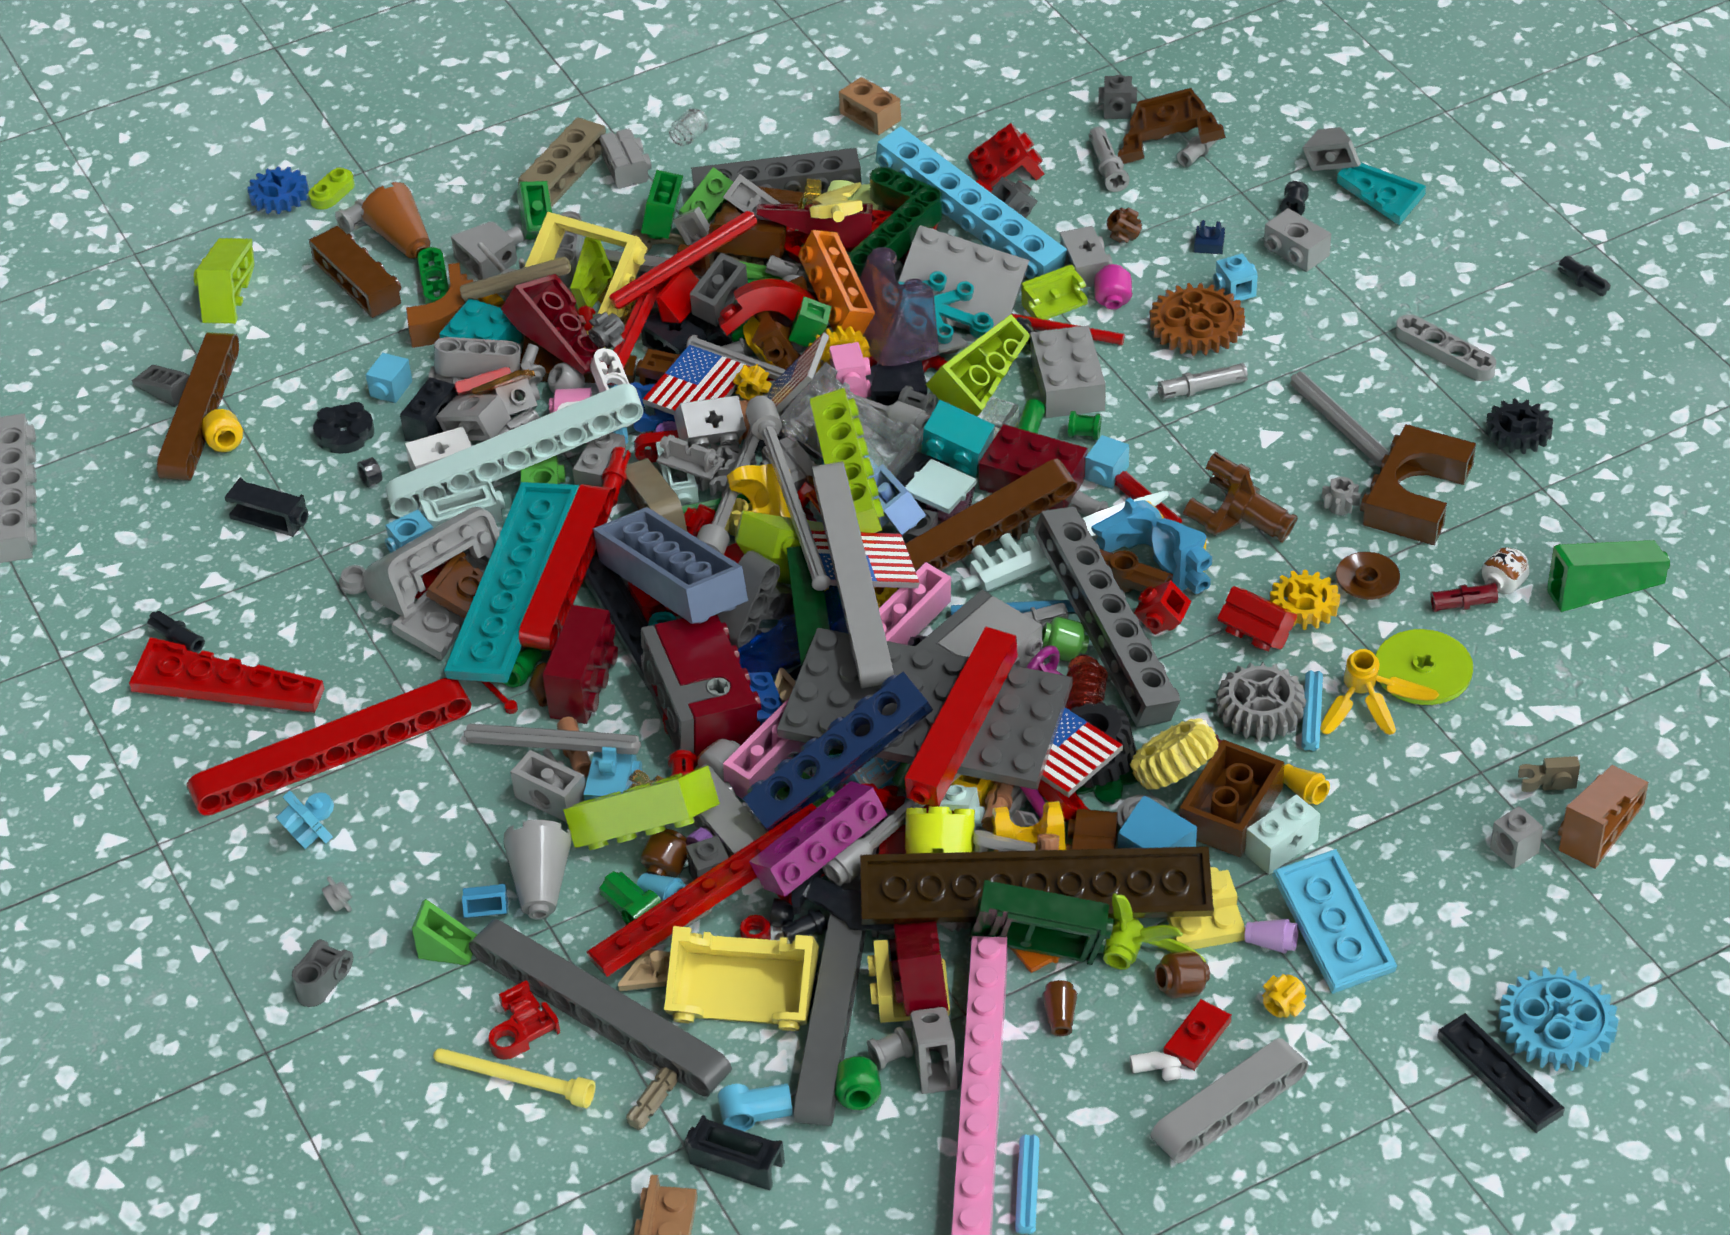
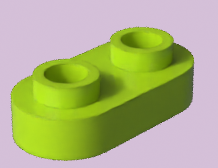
(331, 188)

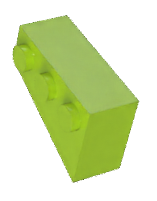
(222, 277)

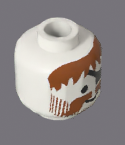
(1506, 569)

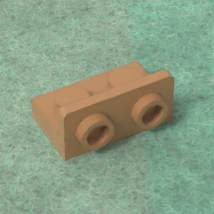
(666, 1210)

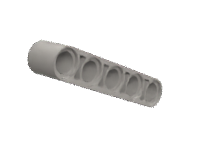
(1229, 1100)

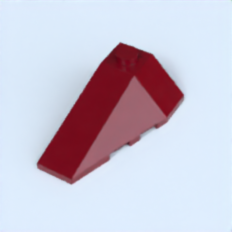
(851, 229)

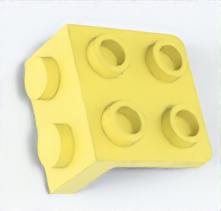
(884, 990)

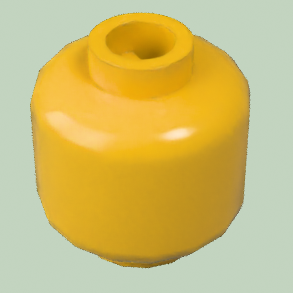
(222, 430)

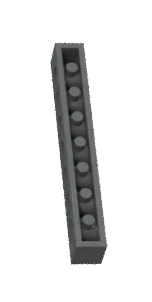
(1106, 616)

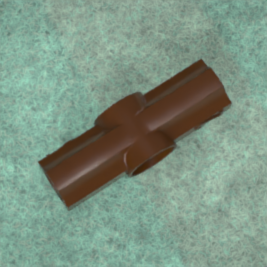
(1131, 574)

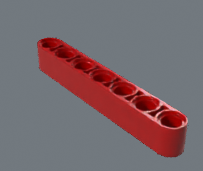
(565, 568)

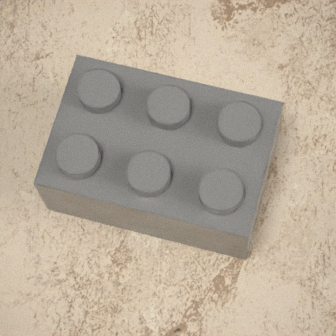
(1067, 371)

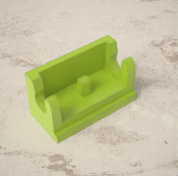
(1053, 293)

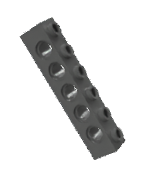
(790, 171)

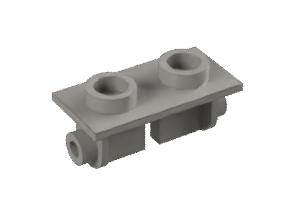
(692, 460)

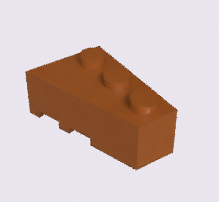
(1601, 815)

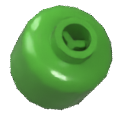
(1066, 636)

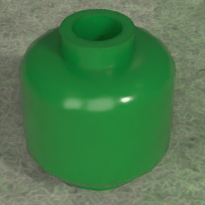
(857, 1083)

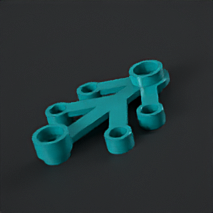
(942, 309)

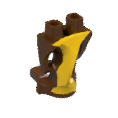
(769, 334)

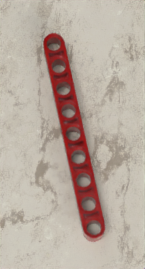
(328, 746)

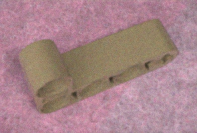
(649, 489)

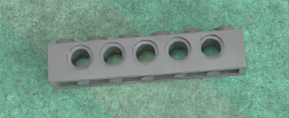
(16, 488)

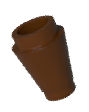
(1060, 1006)

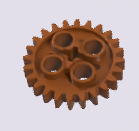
(1197, 319)

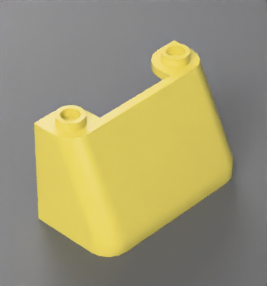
(740, 979)

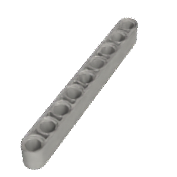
(852, 574)

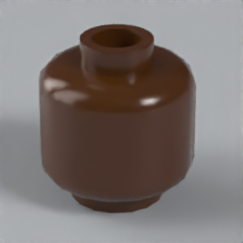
(665, 853)
(1182, 974)

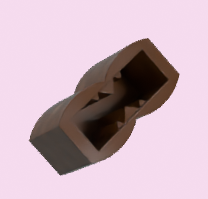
(1093, 830)

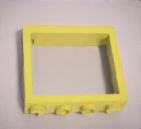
(628, 266)

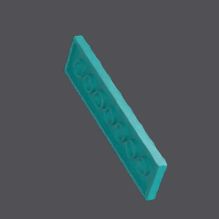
(490, 631)

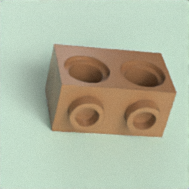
(870, 105)

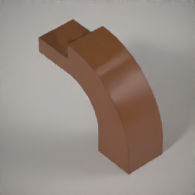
(429, 320)

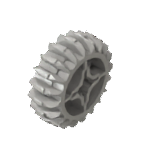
(1261, 707)

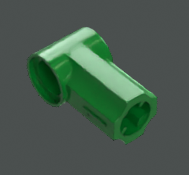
(627, 896)

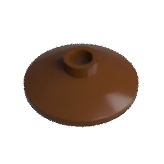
(1368, 575)

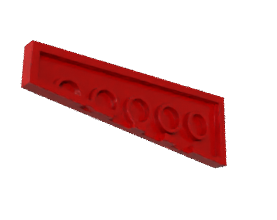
(177, 672)

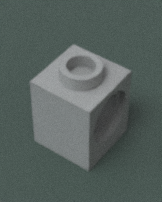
(1516, 837)

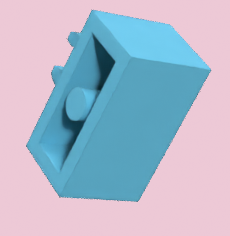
(610, 773)

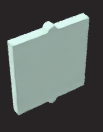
(940, 486)

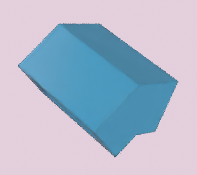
(485, 901)

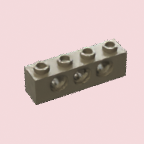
(567, 158)

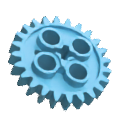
(1558, 1019)

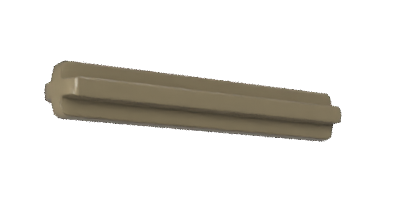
(508, 280)

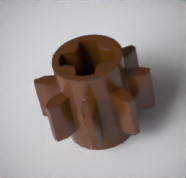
(1124, 225)

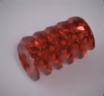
(1087, 681)

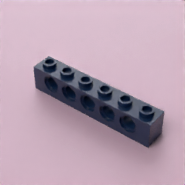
(857, 751)

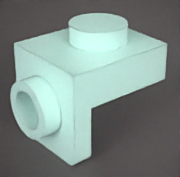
(964, 798)

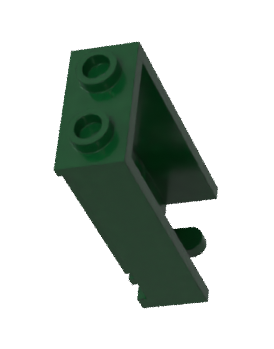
(1042, 921)

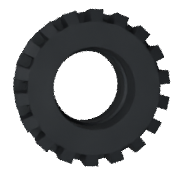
(1116, 725)

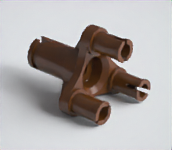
(1240, 504)

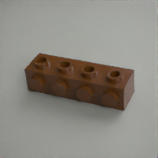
(355, 271)

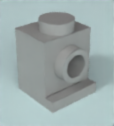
(514, 407)

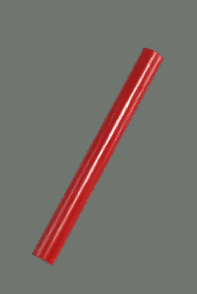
(1097, 334)

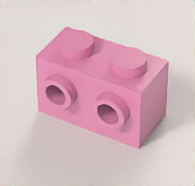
(851, 367)

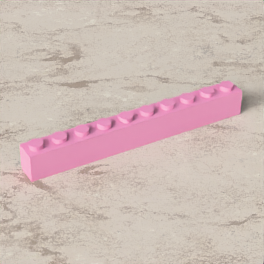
(902, 617)
(980, 1088)

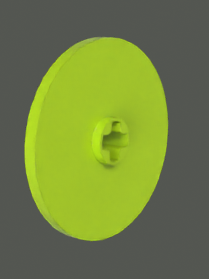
(1443, 658)

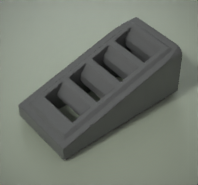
(168, 383)

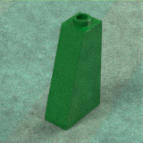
(1604, 570)

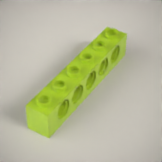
(840, 442)

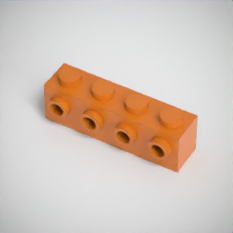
(836, 281)

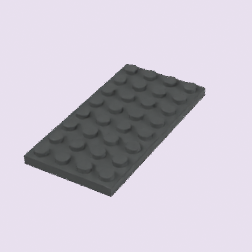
(1008, 746)

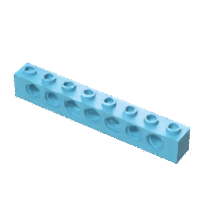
(971, 203)

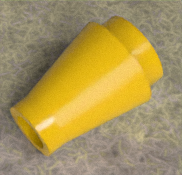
(1306, 784)

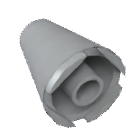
(537, 864)

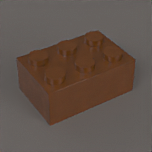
(1232, 795)

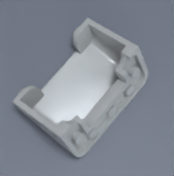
(397, 576)

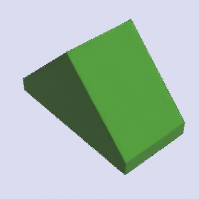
(441, 936)

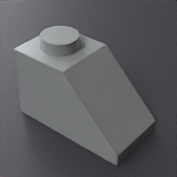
(1330, 150)

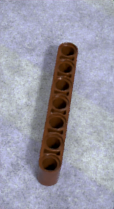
(200, 396)
(992, 516)

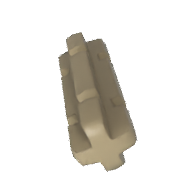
(651, 1098)

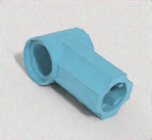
(744, 1107)

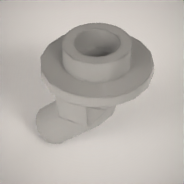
(527, 363)

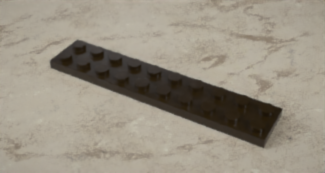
(949, 884)

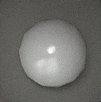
(565, 377)

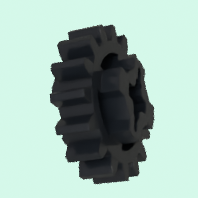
(1519, 426)

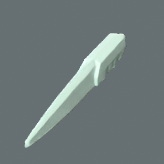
(1027, 558)

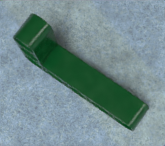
(912, 204)

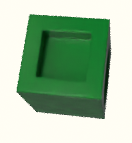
(809, 321)

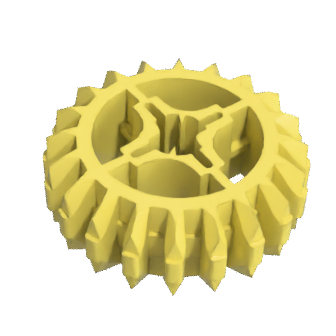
(1174, 753)

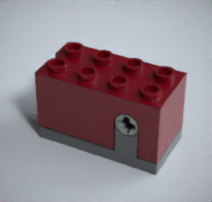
(698, 683)

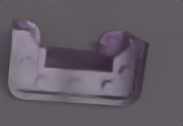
(904, 313)

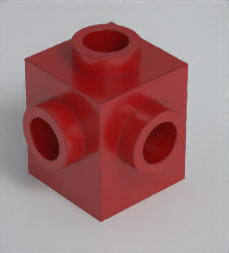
(1162, 607)

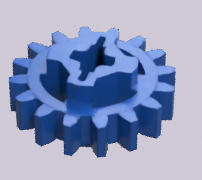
(278, 190)

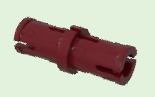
(1464, 597)

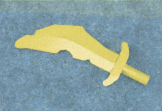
(836, 203)

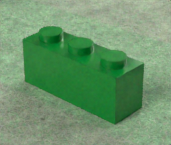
(662, 204)

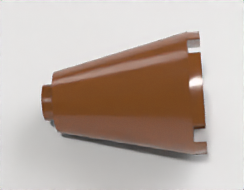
(396, 218)

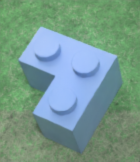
(896, 501)

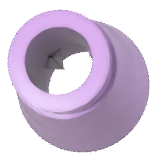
(1273, 934)

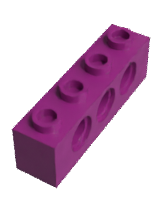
(818, 838)

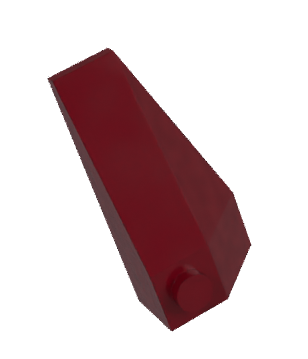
(548, 316)

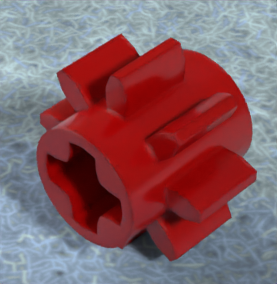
(697, 518)

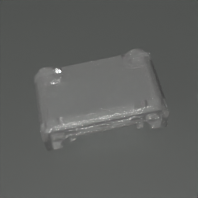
(884, 439)

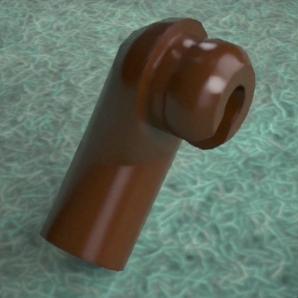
(537, 685)

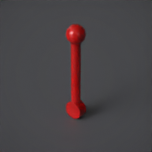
(510, 705)

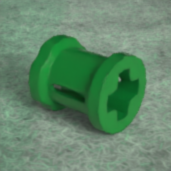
(1084, 425)

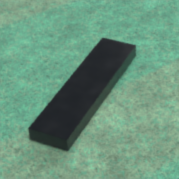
(1500, 1073)

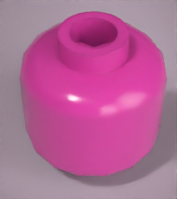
(1113, 286)

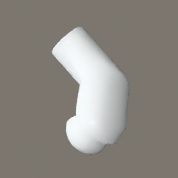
(1155, 1061)

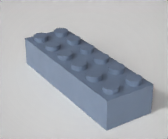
(671, 565)

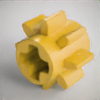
(752, 382)
(1284, 996)

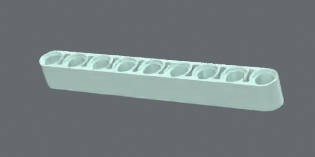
(516, 449)

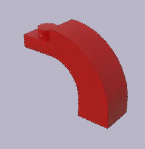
(762, 296)

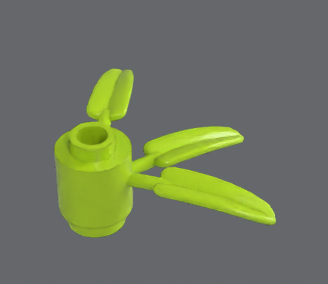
(1129, 934)

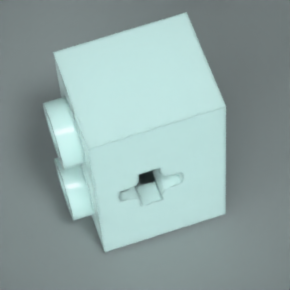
(1282, 834)

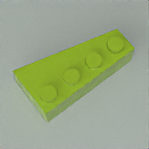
(976, 371)
(641, 809)

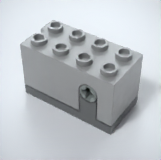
(963, 628)

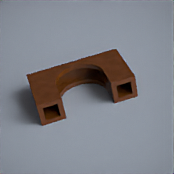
(763, 239)
(1413, 454)

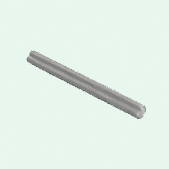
(551, 738)

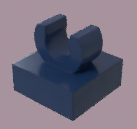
(1209, 239)

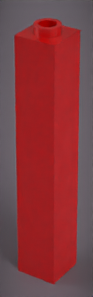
(961, 717)

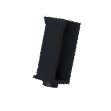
(267, 508)
(734, 1152)

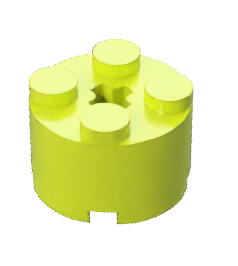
(939, 830)

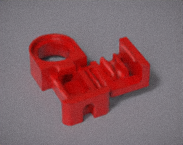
(530, 1021)

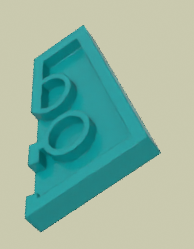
(1382, 190)

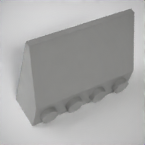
(991, 272)

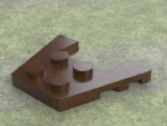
(1165, 116)

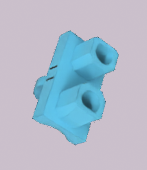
(304, 820)

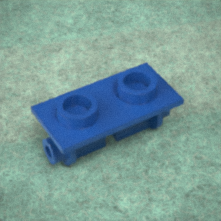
(768, 694)

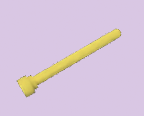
(578, 1091)

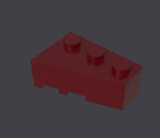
(918, 967)

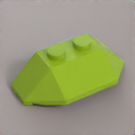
(770, 537)

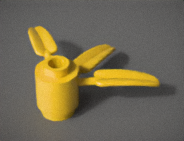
(1361, 677)

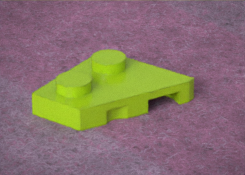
(591, 273)

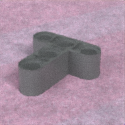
(765, 596)

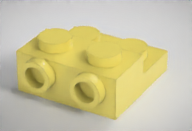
(1222, 927)

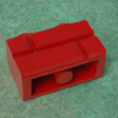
(1257, 618)

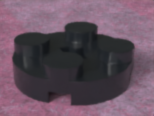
(331, 420)

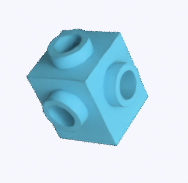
(1236, 277)

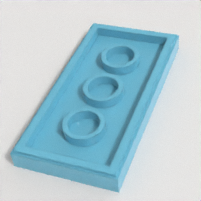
(1334, 921)

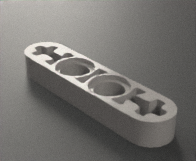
(1474, 364)

